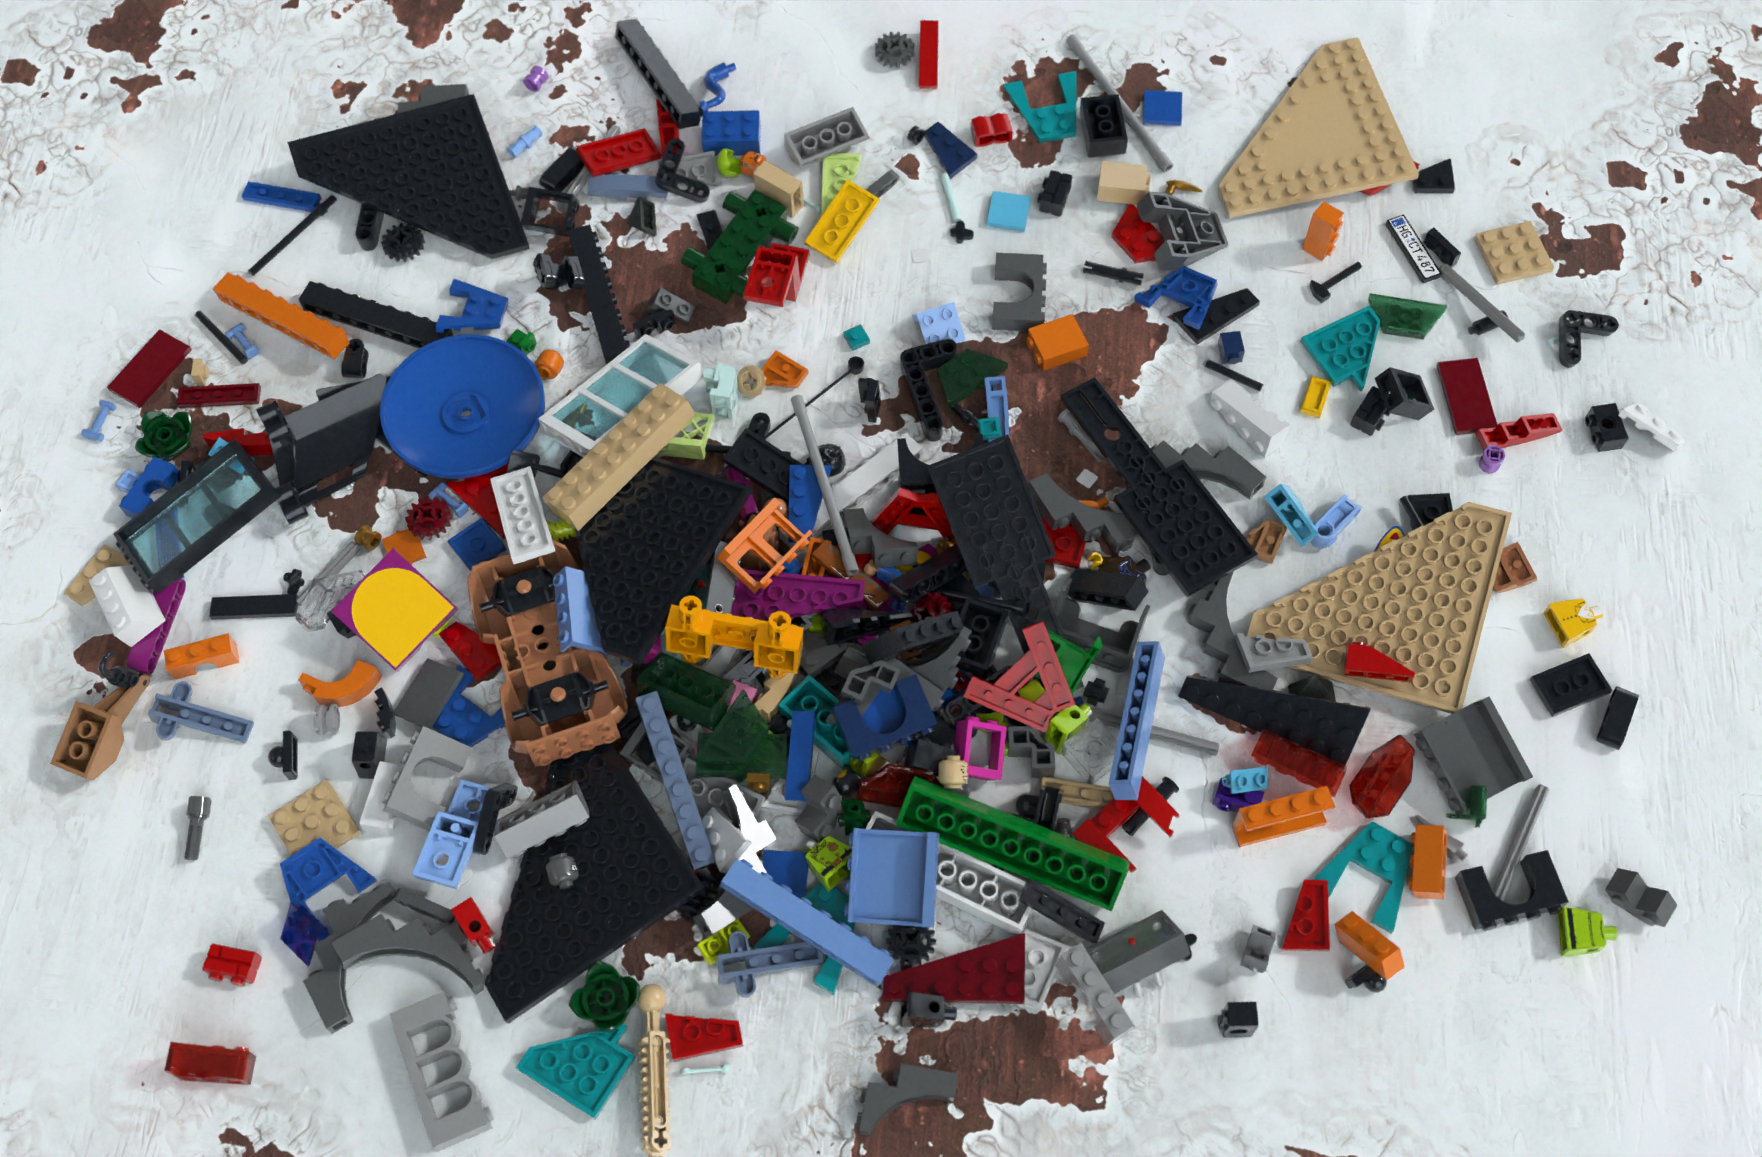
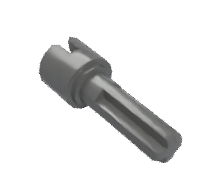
(197, 811)

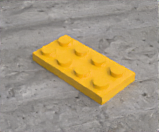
(842, 221)

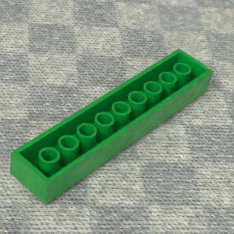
(1014, 843)

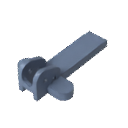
(195, 717)
(762, 961)

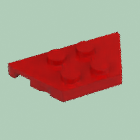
(1136, 237)

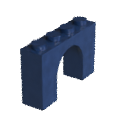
(863, 741)

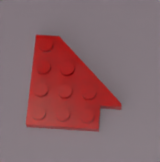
(480, 497)

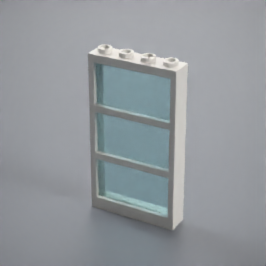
(615, 390)

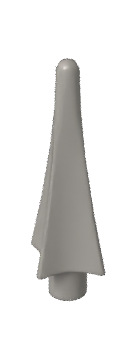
(1454, 846)

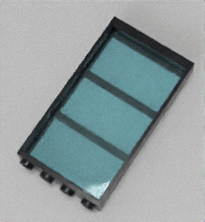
(195, 516)

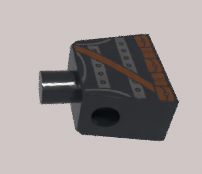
(917, 1013)

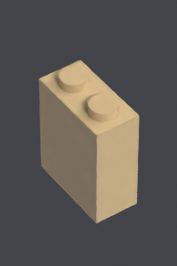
(1123, 182)
(779, 186)

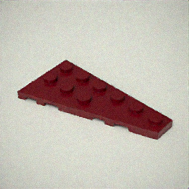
(978, 975)

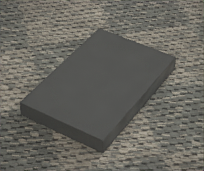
(428, 693)

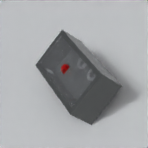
(716, 584)
(1139, 952)

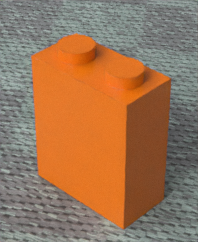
(1057, 342)

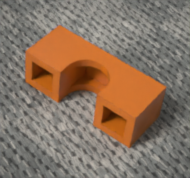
(218, 650)

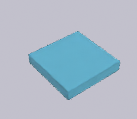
(1008, 211)

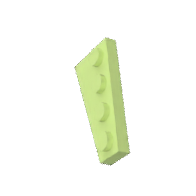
(836, 171)

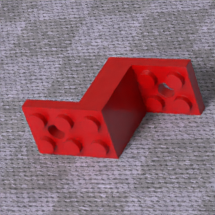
(776, 274)

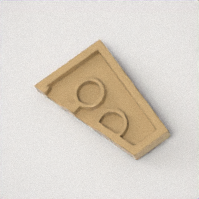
(80, 589)

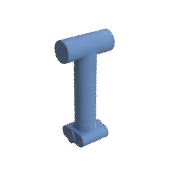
(250, 350)
(94, 433)
(460, 509)

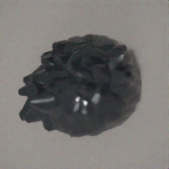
(831, 455)

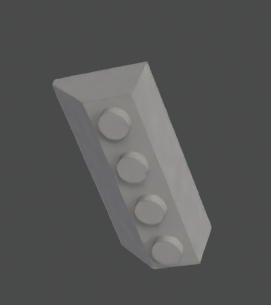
(825, 137)
(541, 820)

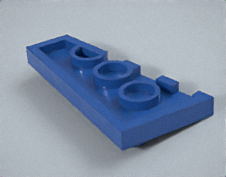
(804, 497)

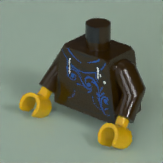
(1122, 565)

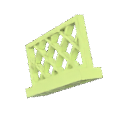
(687, 447)

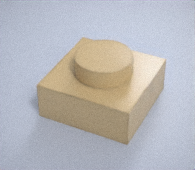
(199, 372)

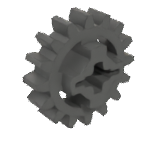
(894, 49)

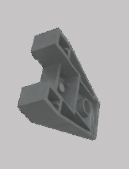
(1185, 227)

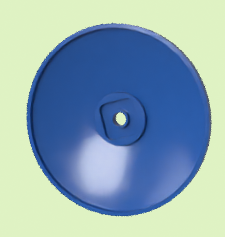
(457, 375)

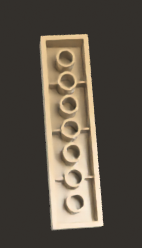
(619, 456)

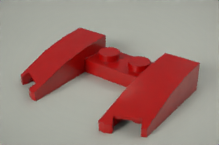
(1116, 812)

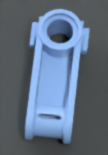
(1334, 522)

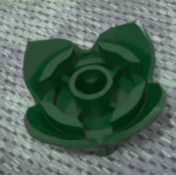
(164, 435)
(600, 981)

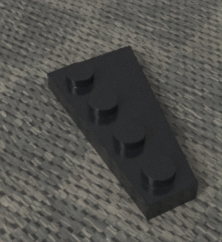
(1220, 314)

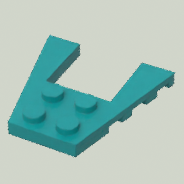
(1052, 121)
(1382, 855)
(834, 904)

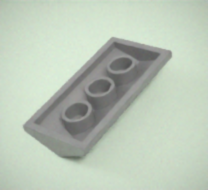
(707, 791)

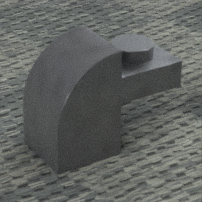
(1258, 949)

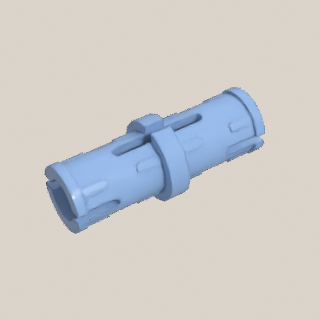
(524, 141)

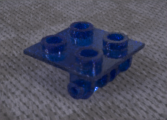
(302, 932)

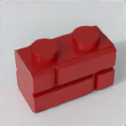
(231, 964)

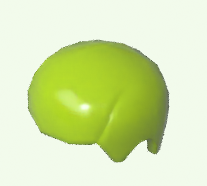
(727, 164)

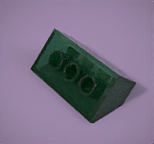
(687, 690)

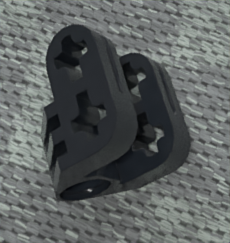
(554, 275)

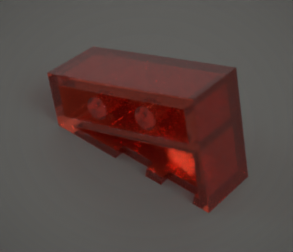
(210, 1063)

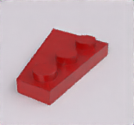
(475, 655)
(1310, 919)
(701, 1036)

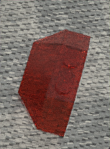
(1383, 778)
(891, 784)

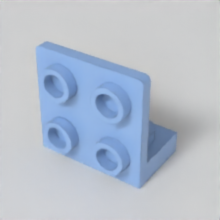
(940, 324)

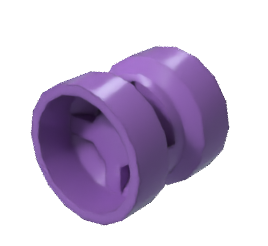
(535, 78)
(1491, 459)

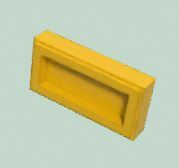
(1315, 397)

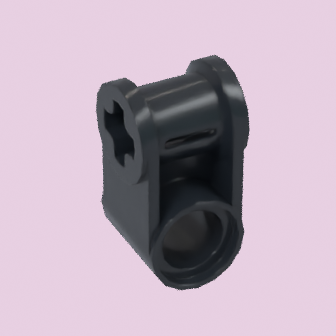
(355, 360)

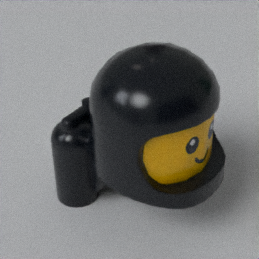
(847, 782)

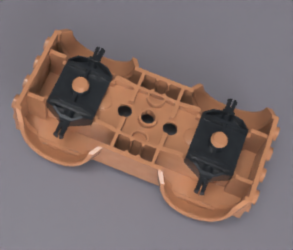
(542, 709)

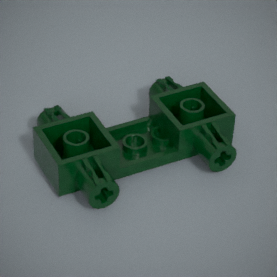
(726, 263)

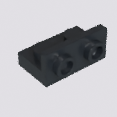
(870, 395)

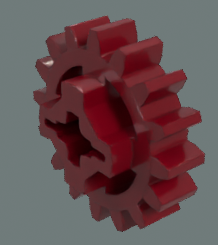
(428, 518)
(931, 604)

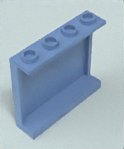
(576, 613)
(892, 877)

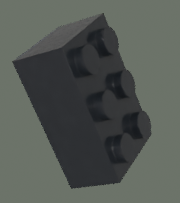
(1103, 125)
(987, 628)

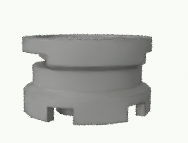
(327, 719)

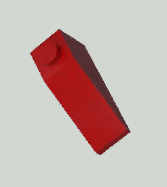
(1371, 663)

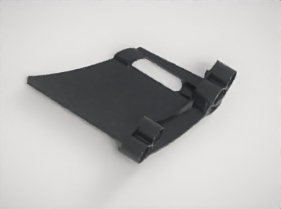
(322, 442)

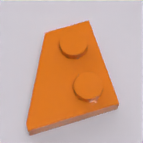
(783, 371)

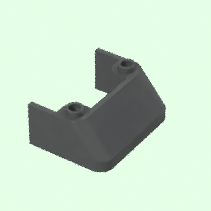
(1116, 646)

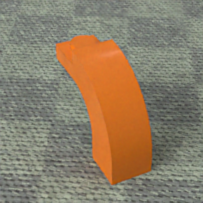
(346, 691)

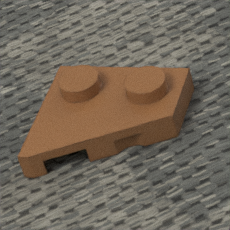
(1267, 539)

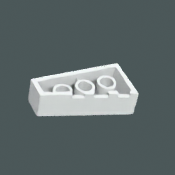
(1250, 418)

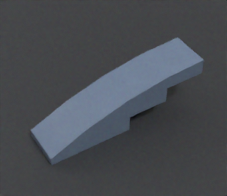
(625, 186)

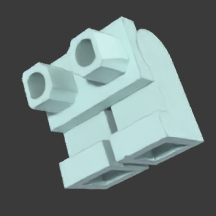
(723, 390)

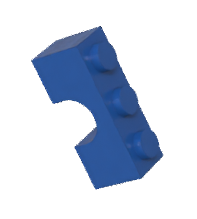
(157, 475)

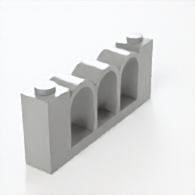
(463, 1123)

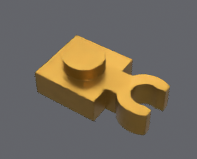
(758, 782)

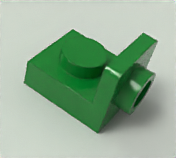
(523, 341)

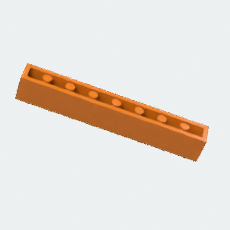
(281, 315)

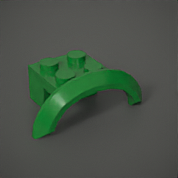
(1073, 659)

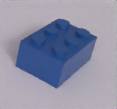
(731, 130)

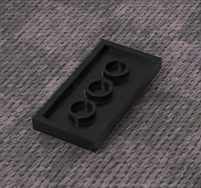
(761, 463)

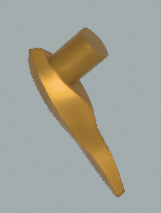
(1180, 185)

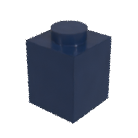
(1231, 347)

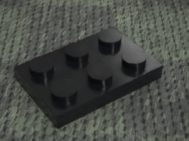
(1570, 685)

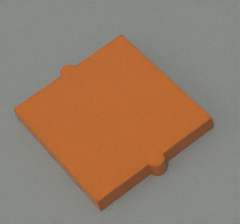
(406, 545)

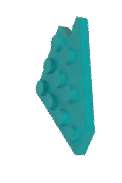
(1345, 347)
(580, 1068)

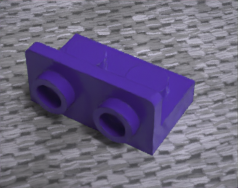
(1233, 802)

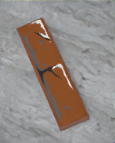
(831, 560)

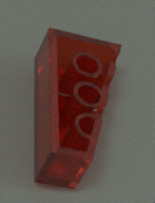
(1298, 762)

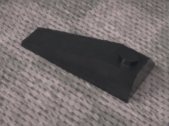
(853, 623)

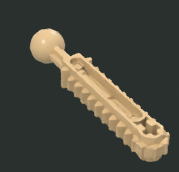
(654, 1074)

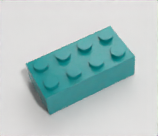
(814, 697)

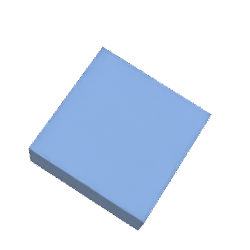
(127, 480)

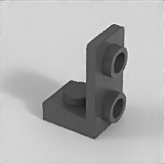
(665, 300)

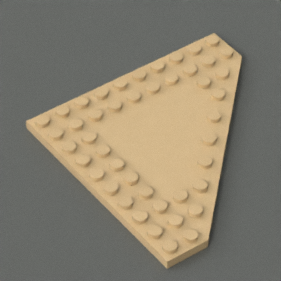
(1321, 139)
(1410, 600)

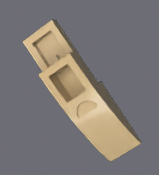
(774, 692)

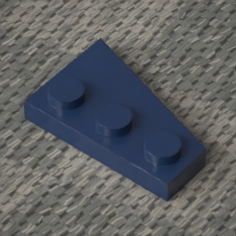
(951, 151)

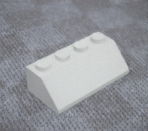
(126, 603)

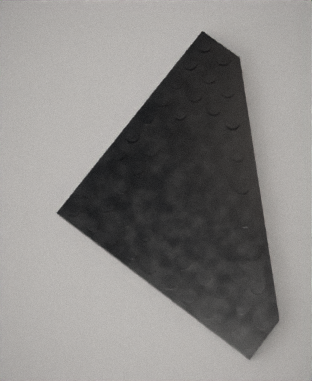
(423, 169)
(651, 548)
(624, 886)

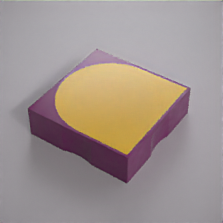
(394, 610)

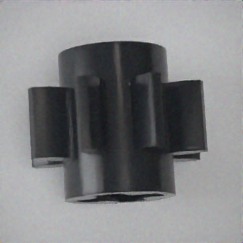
(1096, 692)

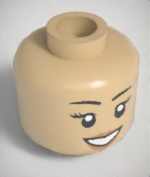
(953, 772)

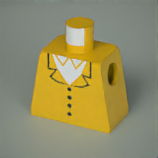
(1572, 620)

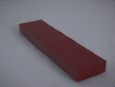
(218, 395)

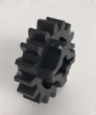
(403, 242)
(904, 948)

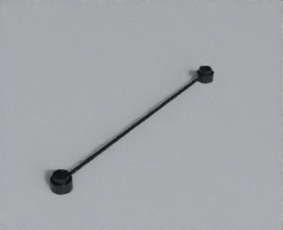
(855, 366)

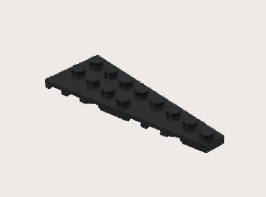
(1310, 722)

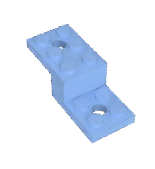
(452, 836)

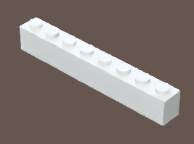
(862, 484)

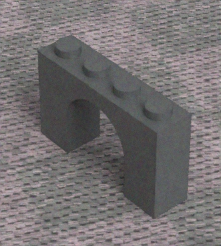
(1029, 271)

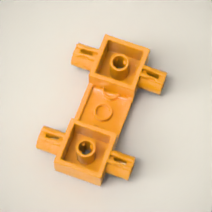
(696, 630)

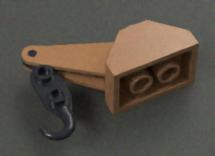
(95, 732)

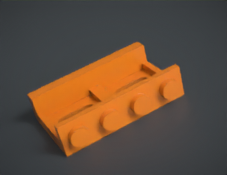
(752, 540)
(1282, 816)

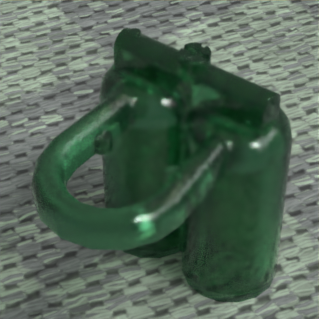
(1478, 806)

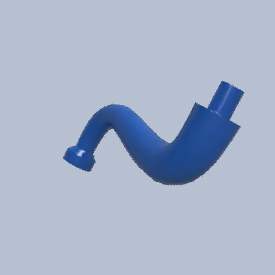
(710, 81)

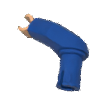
(887, 575)

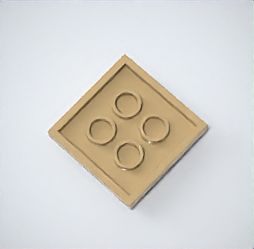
(1513, 252)
(313, 816)

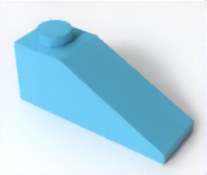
(1292, 513)

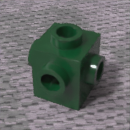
(853, 819)

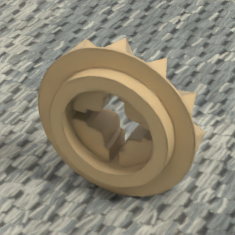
(744, 376)

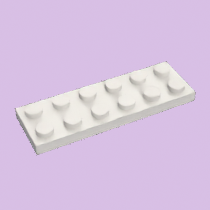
(522, 515)

